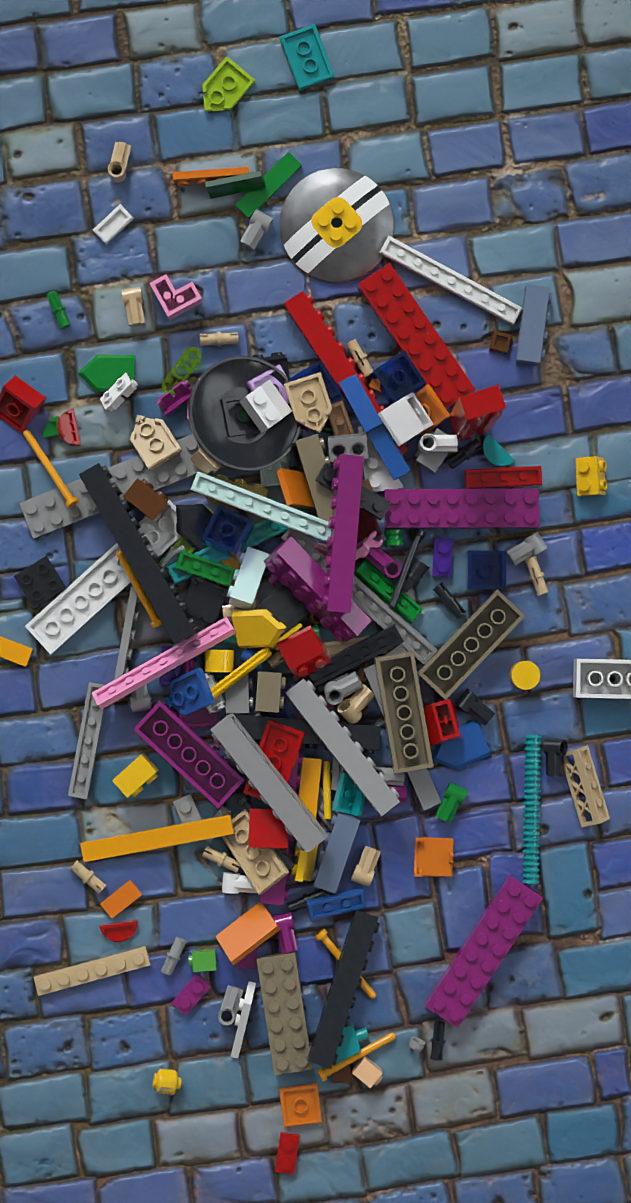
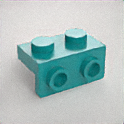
(348, 797)

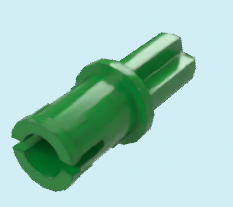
(58, 310)

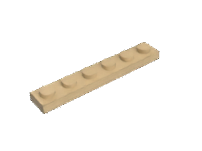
(92, 970)

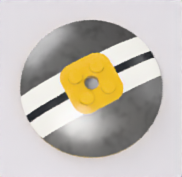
(330, 251)

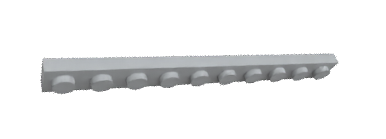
(372, 604)

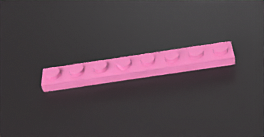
(163, 663)

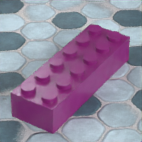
(305, 580)
(189, 754)

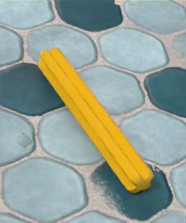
(240, 672)

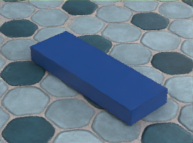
(360, 403)
(388, 452)
(336, 904)

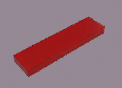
(503, 477)

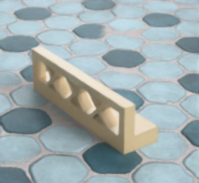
(588, 785)

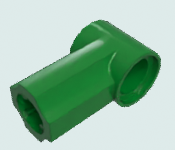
(452, 799)

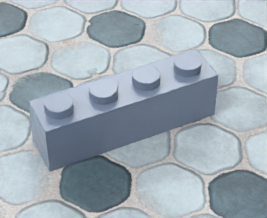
(533, 324)
(336, 851)

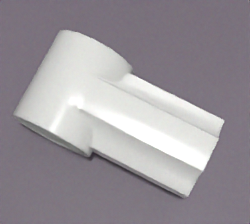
(440, 443)
(236, 883)

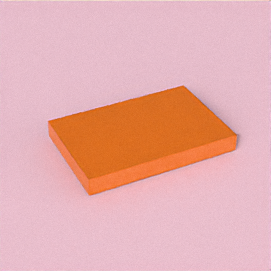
(247, 932)

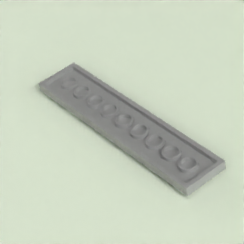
(49, 513)

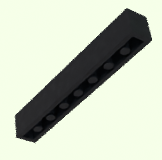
(365, 735)
(342, 989)

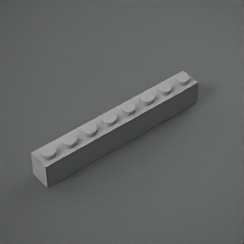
(342, 748)
(269, 783)

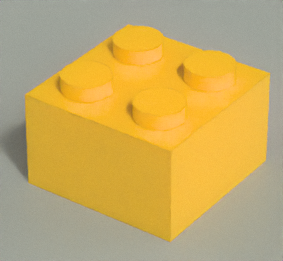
(135, 775)

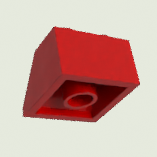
(19, 403)
(304, 652)

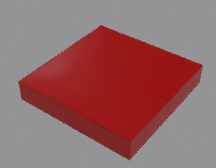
(266, 830)

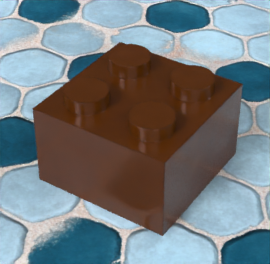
(146, 500)

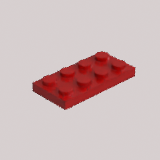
(282, 748)

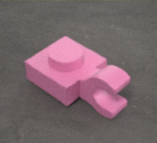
(364, 545)

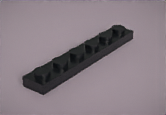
(355, 655)

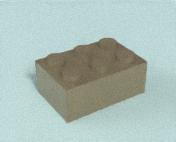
(269, 692)

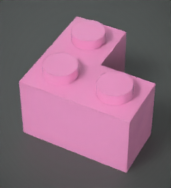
(175, 302)

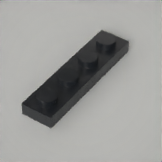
(369, 501)

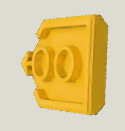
(256, 628)

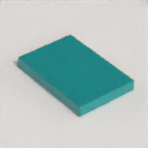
(307, 57)

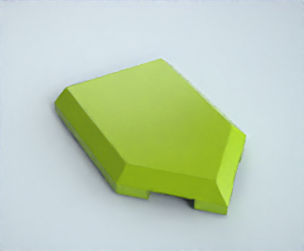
(225, 86)

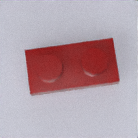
(287, 1153)

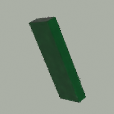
(235, 184)

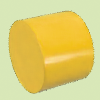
(219, 660)
(524, 675)

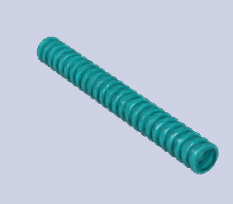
(531, 810)

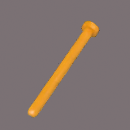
(156, 621)
(336, 952)
(364, 1051)

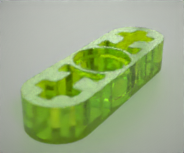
(168, 379)

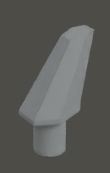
(171, 556)

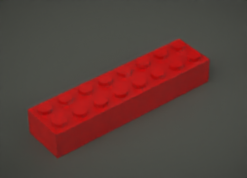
(415, 334)
(477, 412)

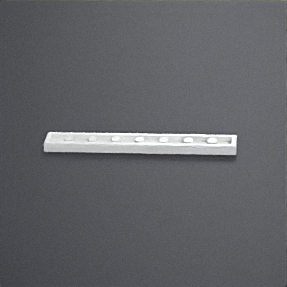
(450, 280)

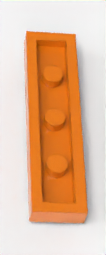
(201, 176)

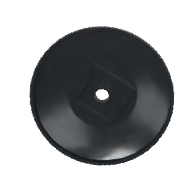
(216, 421)

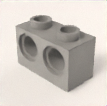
(347, 442)

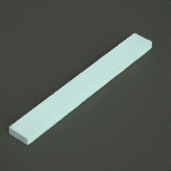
(261, 506)

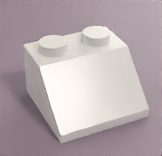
(265, 406)

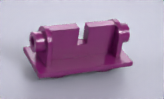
(170, 403)

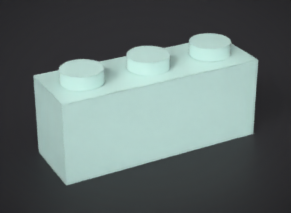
(247, 579)

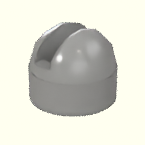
(416, 1045)

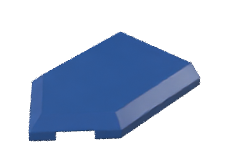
(190, 692)
(464, 750)

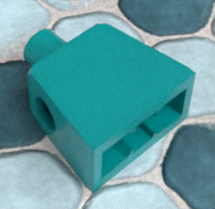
(351, 1042)

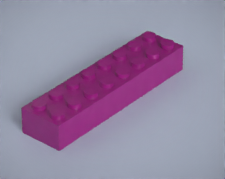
(462, 509)
(483, 951)

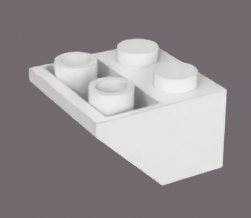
(405, 419)

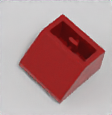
(442, 722)

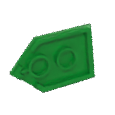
(104, 371)

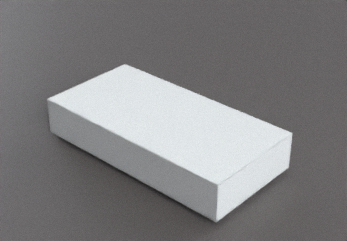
(113, 224)

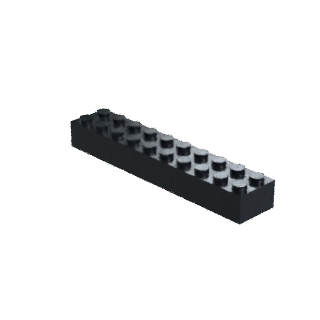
(138, 554)

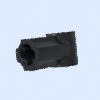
(472, 705)
(555, 751)

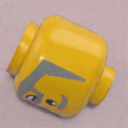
(166, 1082)

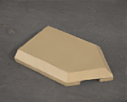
(309, 401)
(154, 441)

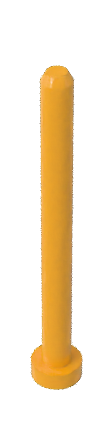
(70, 500)

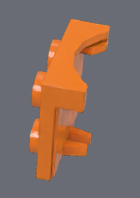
(433, 857)

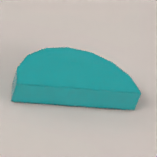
(495, 453)

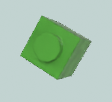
(203, 960)

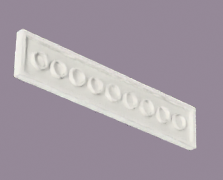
(96, 587)

